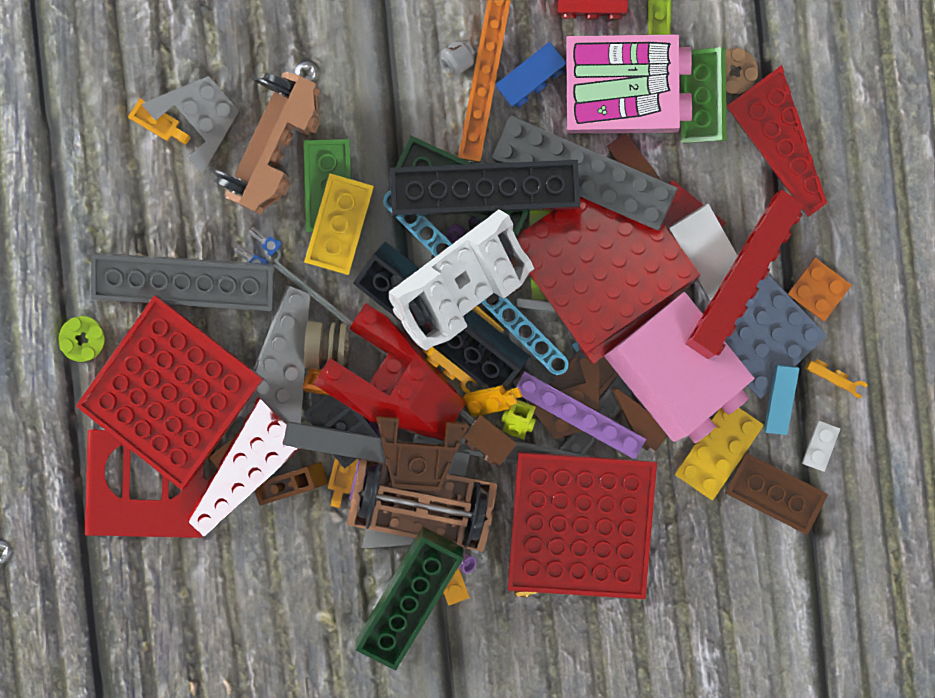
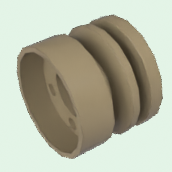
(324, 345)

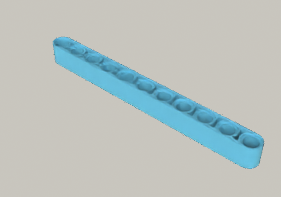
(498, 309)

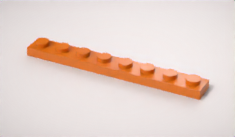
(484, 80)

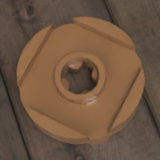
(748, 71)

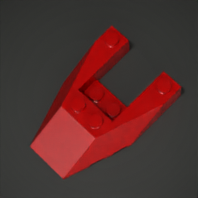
(401, 387)

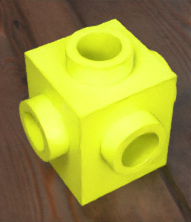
(519, 419)

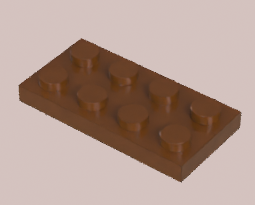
(776, 493)

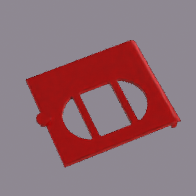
(117, 516)

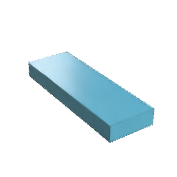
(781, 399)

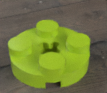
(94, 333)

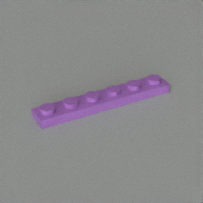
(580, 415)

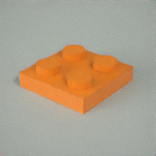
(819, 289)

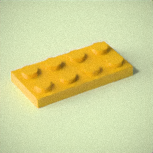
(339, 224)
(719, 452)

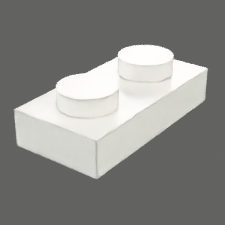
(821, 446)

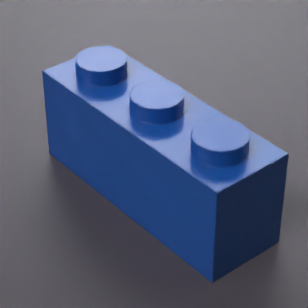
(531, 76)

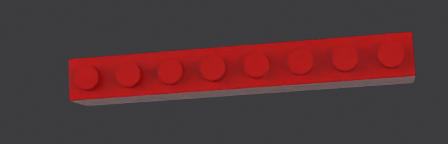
(744, 275)

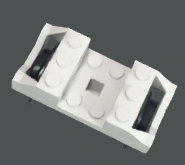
(460, 280)

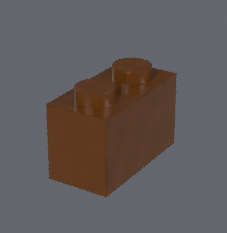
(490, 440)

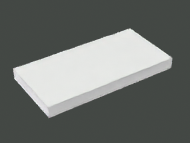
(705, 246)

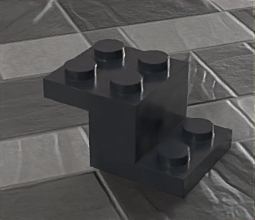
(335, 415)

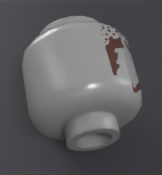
(457, 57)

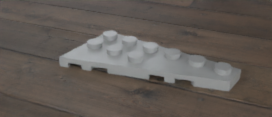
(283, 358)

